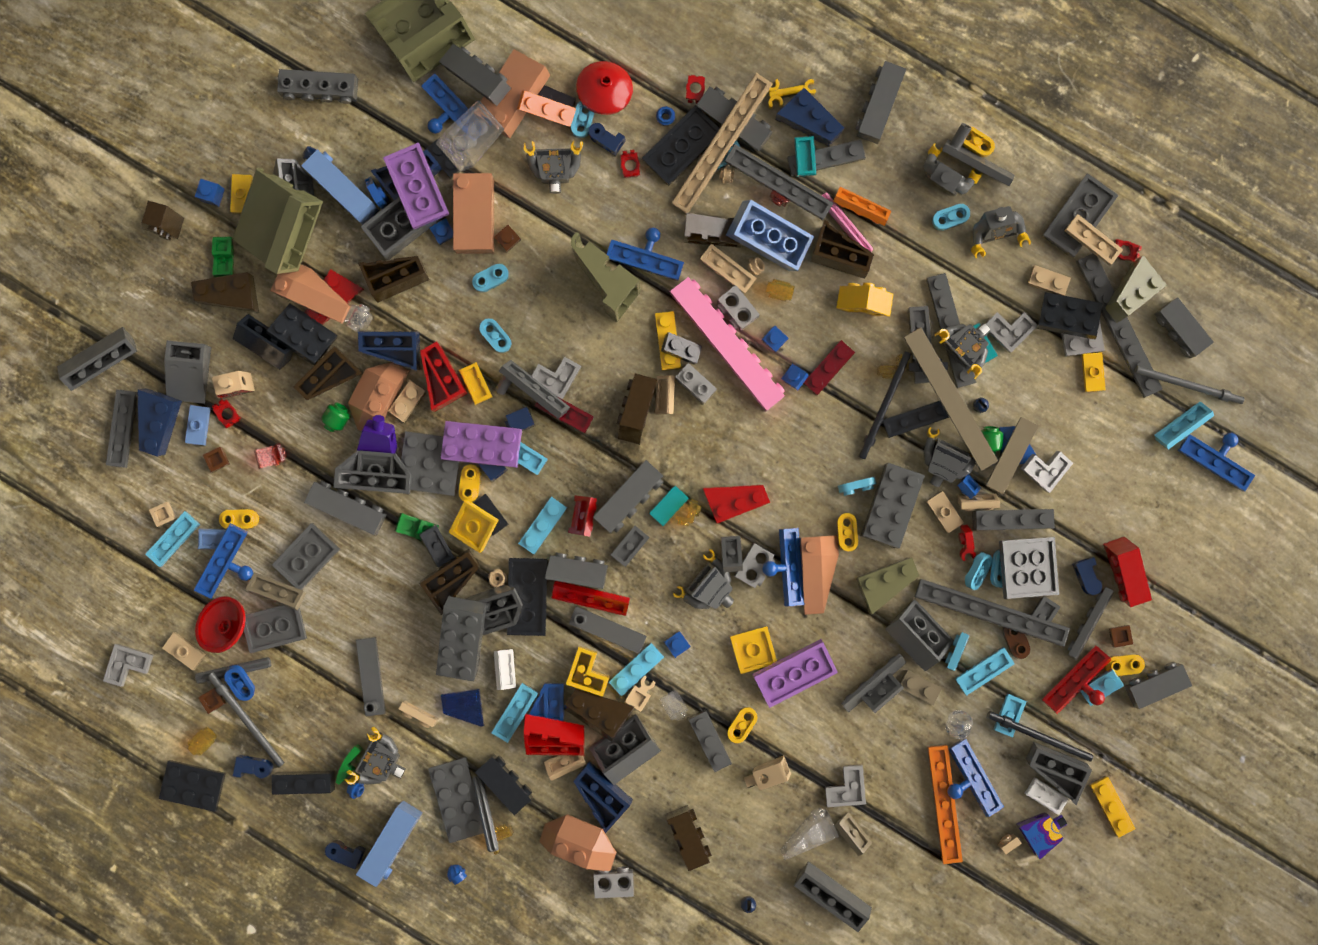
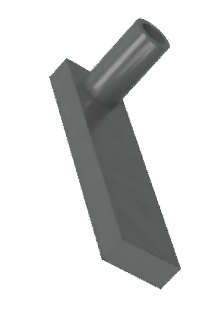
(956, 150)
(515, 374)
(607, 629)
(370, 676)

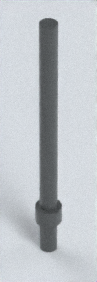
(1223, 395)
(222, 689)

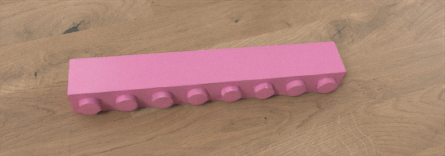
(727, 344)

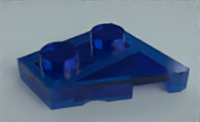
(464, 706)

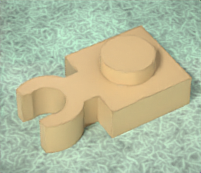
(638, 696)

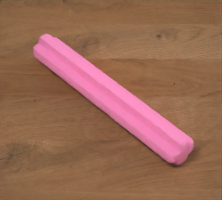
(846, 224)

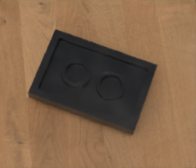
(1070, 315)
(301, 334)
(192, 785)

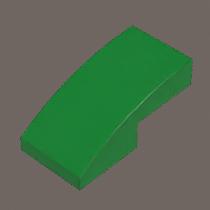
(223, 256)
(411, 526)
(346, 765)

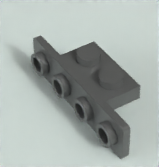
(879, 688)

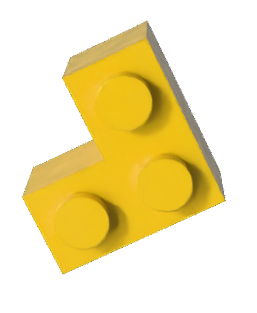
(865, 299)
(583, 676)

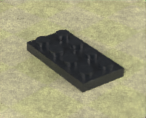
(681, 145)
(529, 580)

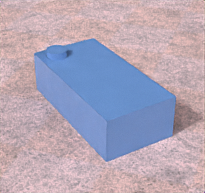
(339, 186)
(770, 235)
(389, 844)

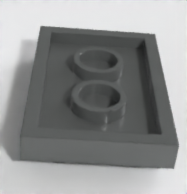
(306, 556)
(273, 628)

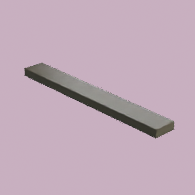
(950, 398)

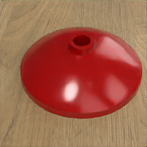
(601, 96)
(220, 624)

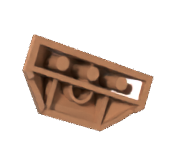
(376, 392)
(578, 843)

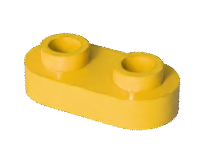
(977, 140)
(470, 483)
(238, 518)
(847, 532)
(1125, 664)
(741, 724)

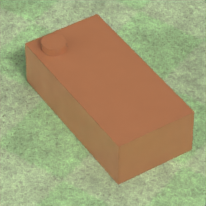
(524, 75)
(473, 213)

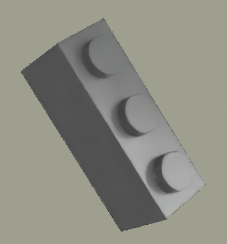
(1183, 328)
(1157, 685)
(710, 740)

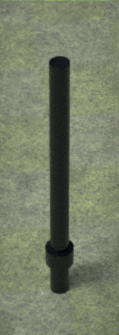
(869, 439)
(1007, 722)

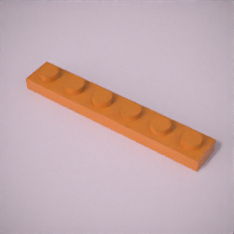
(944, 805)

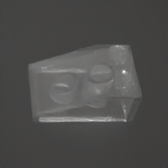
(470, 136)
(811, 833)

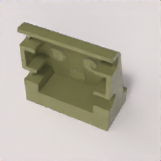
(419, 31)
(277, 222)
(617, 286)

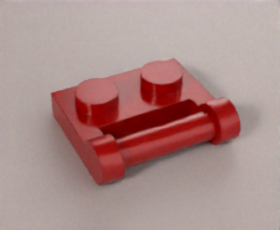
(583, 515)

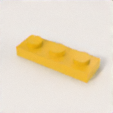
(666, 323)
(1112, 806)

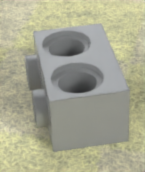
(742, 305)
(695, 383)
(750, 563)
(614, 889)

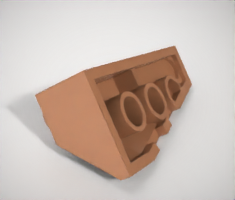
(311, 292)
(818, 565)

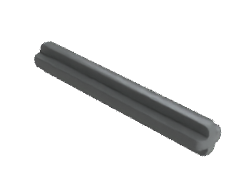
(247, 666)
(485, 814)

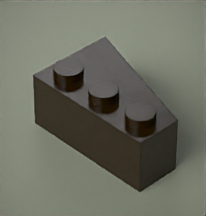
(162, 221)
(227, 291)
(636, 408)
(449, 579)

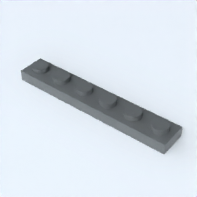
(779, 182)
(947, 316)

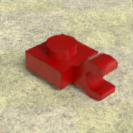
(967, 540)

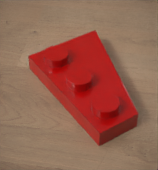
(343, 287)
(735, 500)

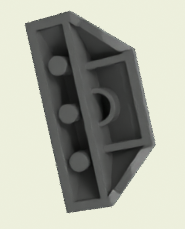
(293, 173)
(373, 473)
(501, 609)

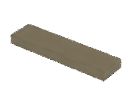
(1011, 455)

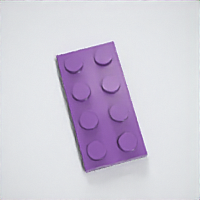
(416, 185)
(481, 444)
(795, 673)

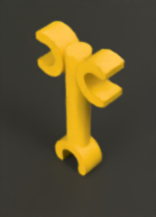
(775, 93)

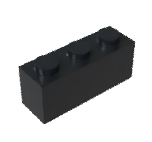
(253, 336)
(303, 782)
(504, 784)

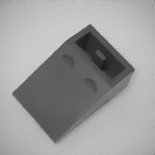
(187, 370)

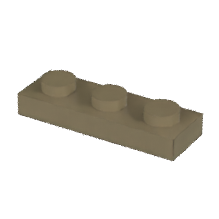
(275, 591)

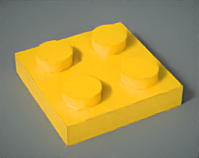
(473, 526)
(753, 649)

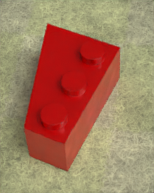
(441, 377)
(1128, 571)
(553, 737)

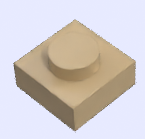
(162, 514)
(1008, 843)

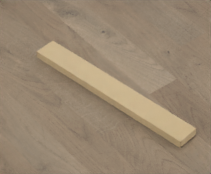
(722, 143)

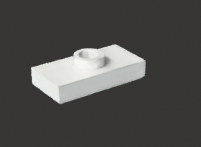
(504, 669)
(1046, 796)

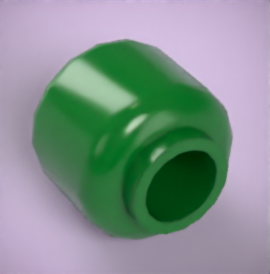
(335, 417)
(993, 437)

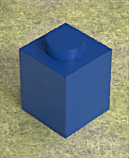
(209, 192)

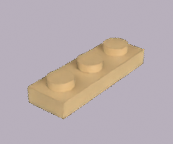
(1093, 240)
(728, 268)

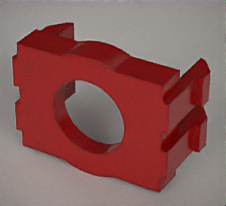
(695, 96)
(630, 156)
(1134, 248)
(225, 404)

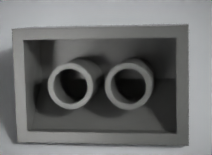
(577, 570)
(920, 635)
(626, 752)

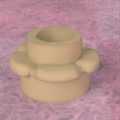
(727, 174)
(756, 265)
(497, 573)

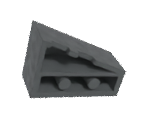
(1061, 770)

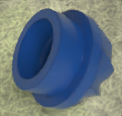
(456, 874)

